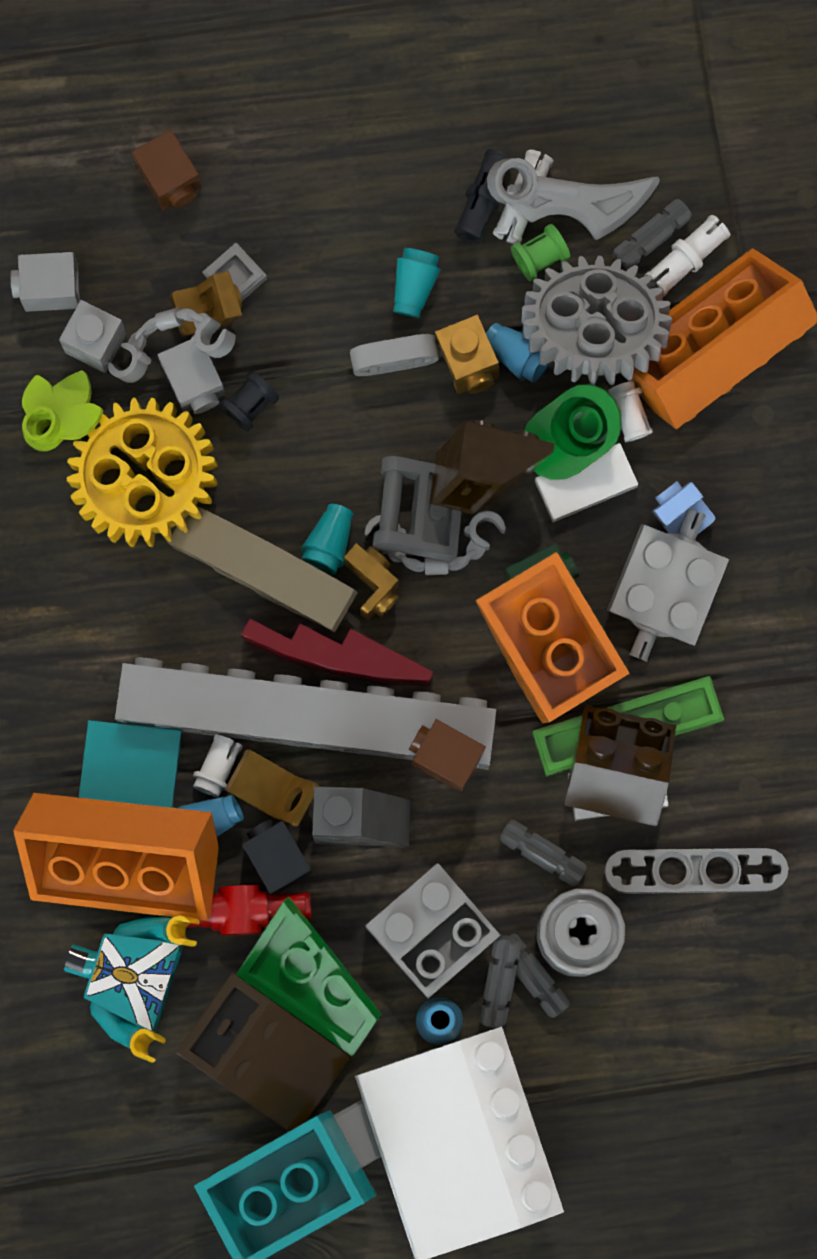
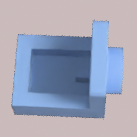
(674, 505)

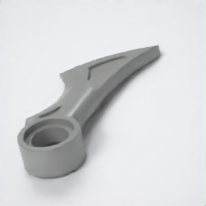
(595, 206)

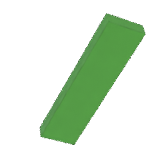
(685, 705)

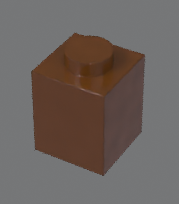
(167, 171)
(446, 754)

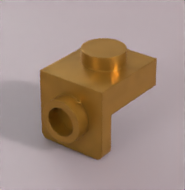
(214, 296)
(468, 355)
(371, 569)

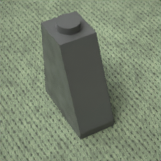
(360, 817)

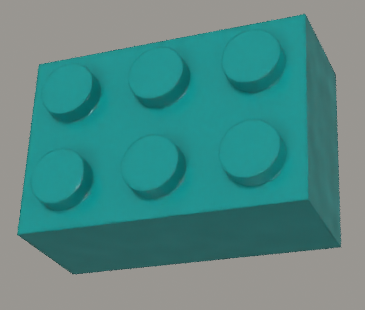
(285, 1189)

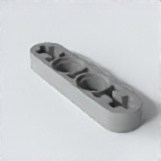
(695, 870)

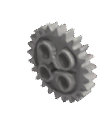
(596, 320)

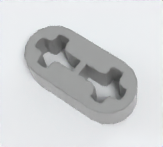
(394, 355)

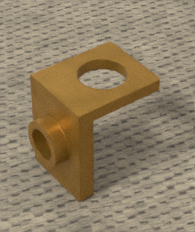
(270, 788)

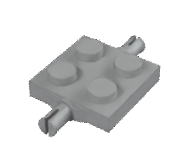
(667, 585)

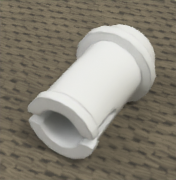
(632, 413)
(217, 766)

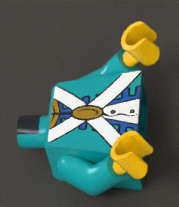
(132, 977)

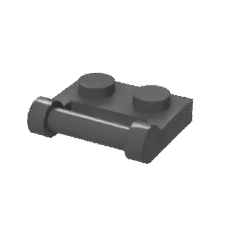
(432, 527)

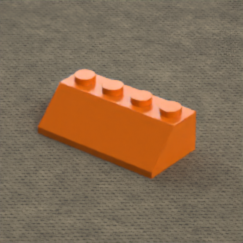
(724, 336)
(118, 855)

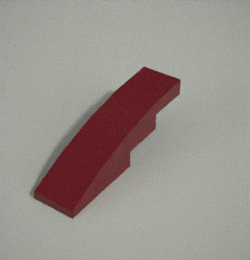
(354, 659)

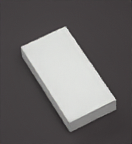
(597, 483)

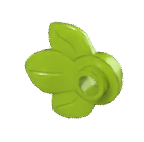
(62, 407)

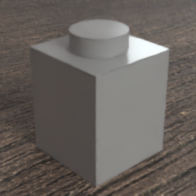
(46, 281)
(93, 336)
(192, 377)

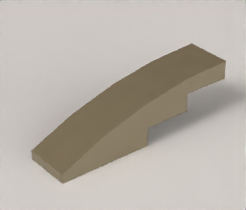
(265, 569)

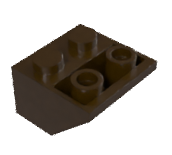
(483, 465)
(621, 765)

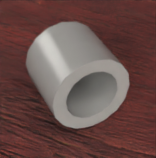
(566, 953)

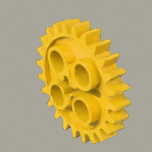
(116, 503)

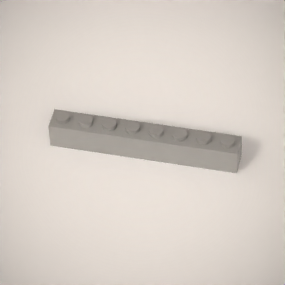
(291, 712)

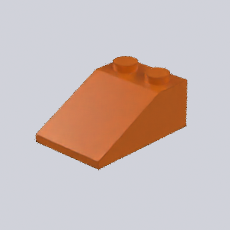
(551, 638)

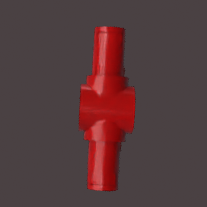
(248, 909)

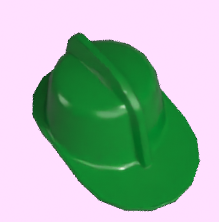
(581, 425)

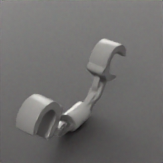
(166, 320)
(438, 567)

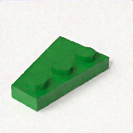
(308, 980)

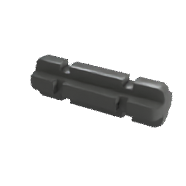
(652, 234)
(543, 853)
(500, 981)
(539, 982)

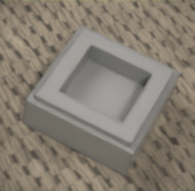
(242, 268)

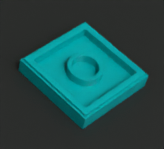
(130, 764)

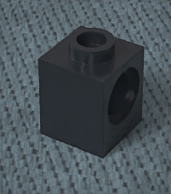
(276, 856)

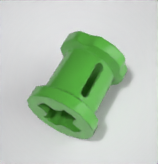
(540, 252)

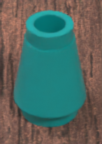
(414, 281)
(329, 540)

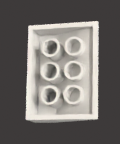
(459, 1144)

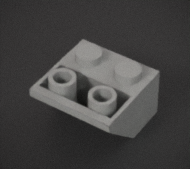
(432, 930)

